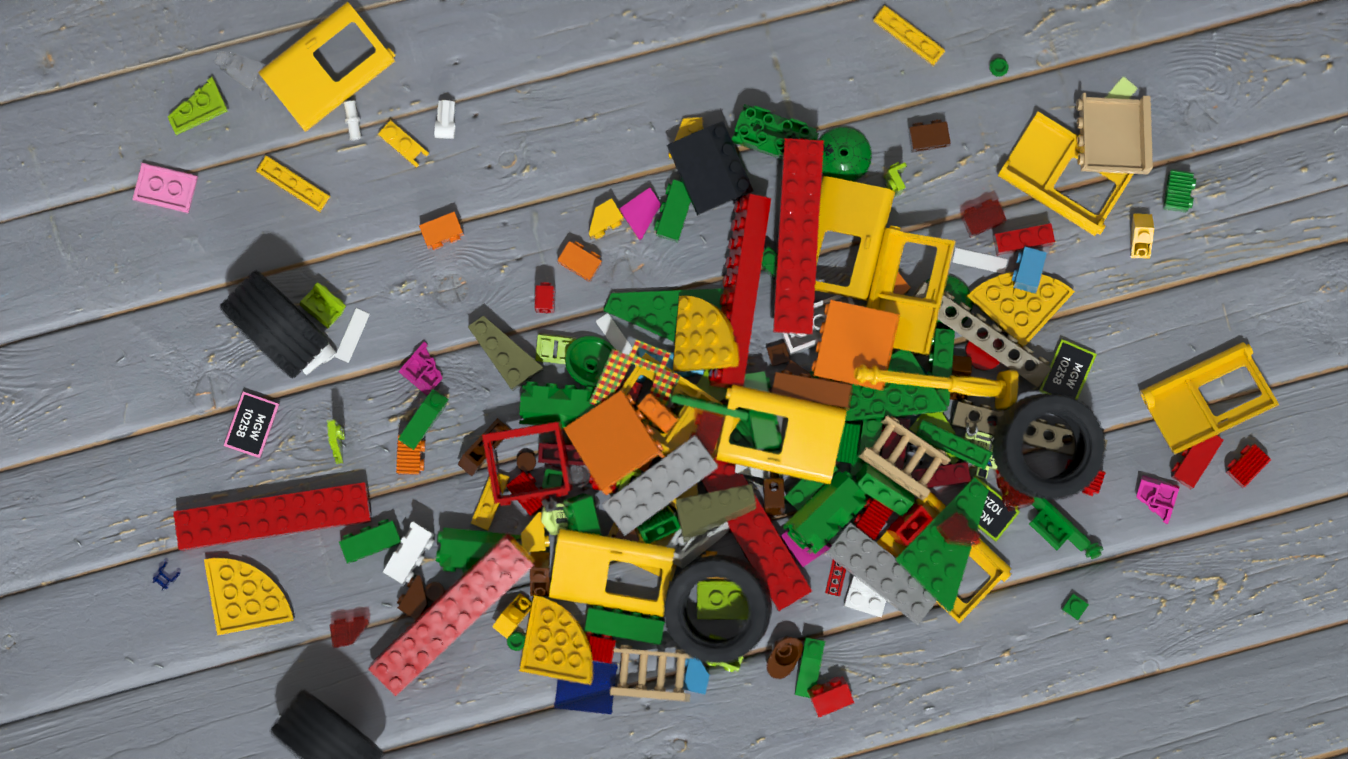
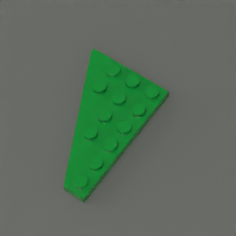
(656, 309)
(896, 398)
(934, 561)

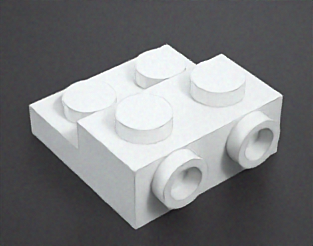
(864, 598)

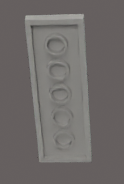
(660, 485)
(881, 573)

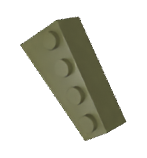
(508, 358)
(713, 509)

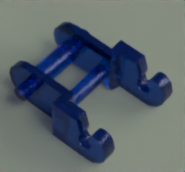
(156, 579)

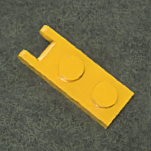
(402, 142)

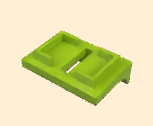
(545, 347)

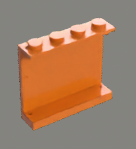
(853, 338)
(613, 440)

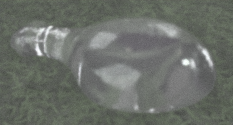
(579, 475)

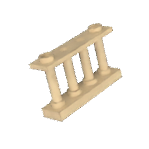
(887, 466)
(659, 691)

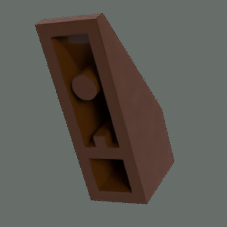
(475, 456)

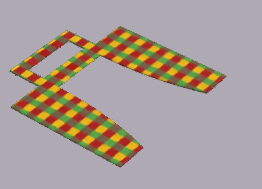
(617, 367)

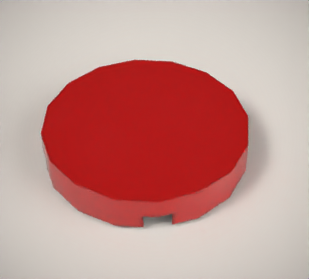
(980, 359)

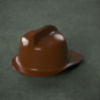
(784, 657)

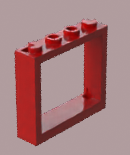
(525, 496)

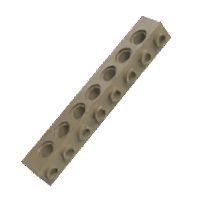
(1034, 375)
(961, 417)

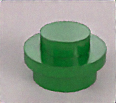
(998, 67)
(1093, 551)
(516, 641)

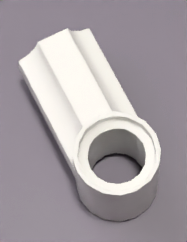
(445, 120)
(325, 356)

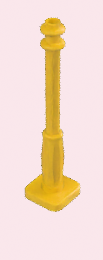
(1003, 389)

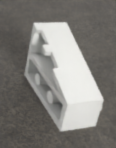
(690, 550)
(409, 553)

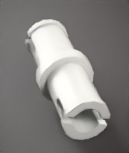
(352, 120)

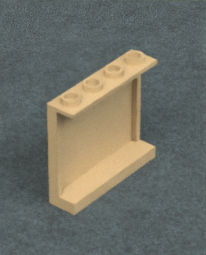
(1115, 135)

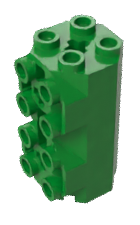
(766, 131)
(552, 404)
(826, 512)
(464, 547)

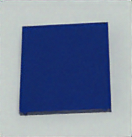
(587, 697)

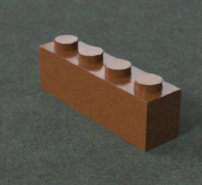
(813, 390)

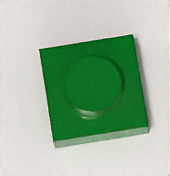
(552, 478)
(1075, 607)

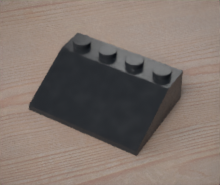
(710, 168)

